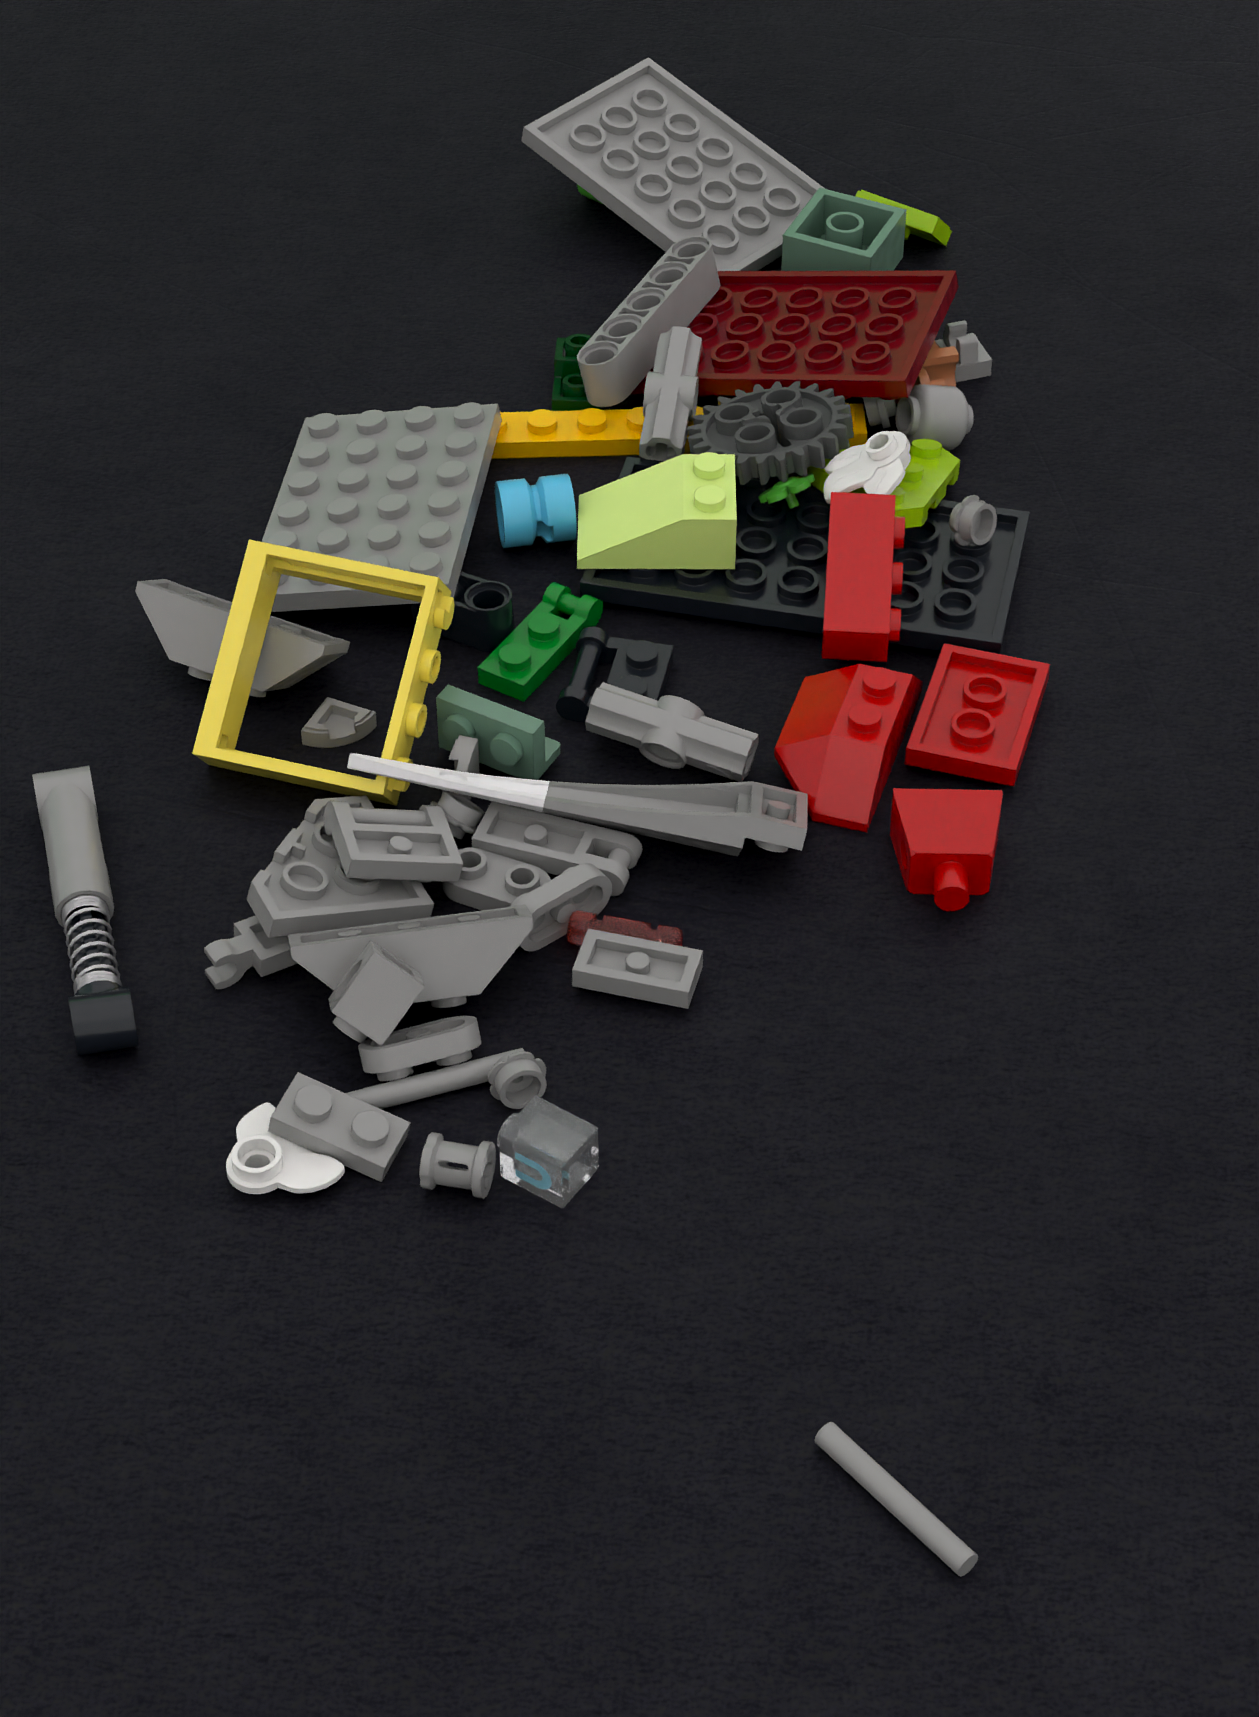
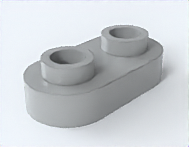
(492, 880)
(552, 903)
(442, 1040)

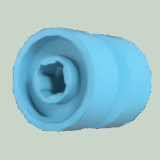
(535, 510)

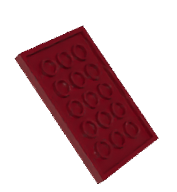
(820, 327)

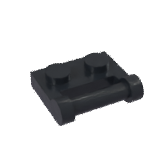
(636, 667)

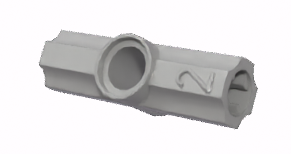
(670, 395)
(672, 732)

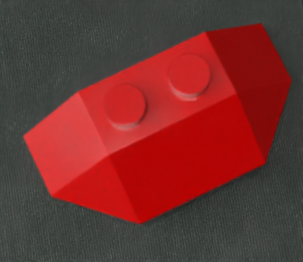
(846, 740)

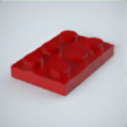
(977, 714)

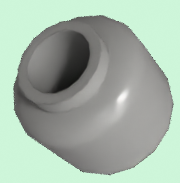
(935, 414)

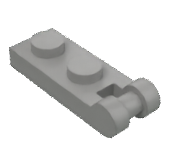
(557, 842)

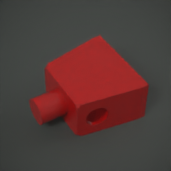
(946, 841)

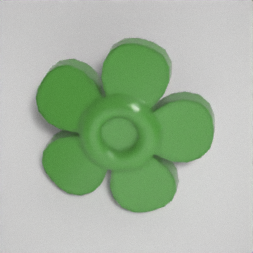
(787, 490)

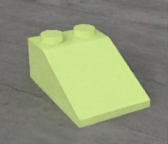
(662, 517)

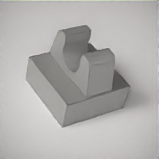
(973, 358)

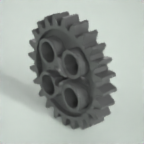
(774, 430)

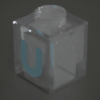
(548, 1151)

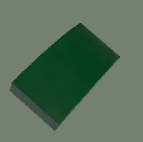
(568, 383)

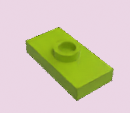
(917, 221)

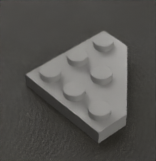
(309, 891)

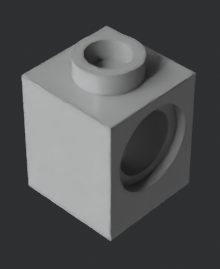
(374, 995)

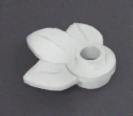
(874, 465)
(269, 1162)

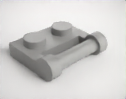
(393, 843)

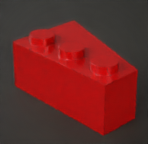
(862, 577)

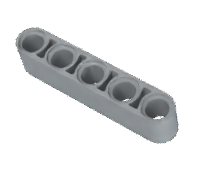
(627, 341)

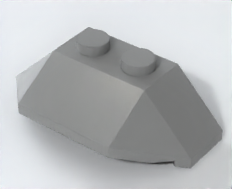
(193, 628)
(450, 952)

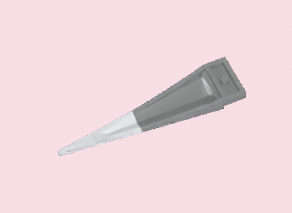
(689, 814)

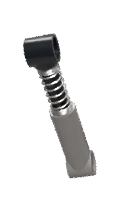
(83, 906)

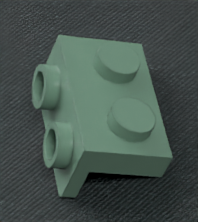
(505, 736)

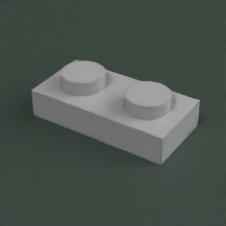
(637, 968)
(339, 1126)

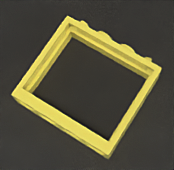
(243, 645)

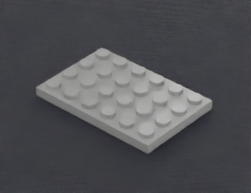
(675, 166)
(383, 494)

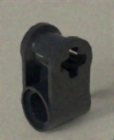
(481, 613)

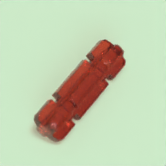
(582, 920)

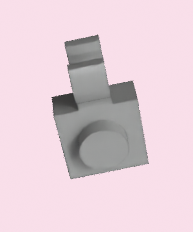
(246, 949)

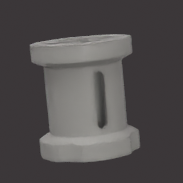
(436, 1171)

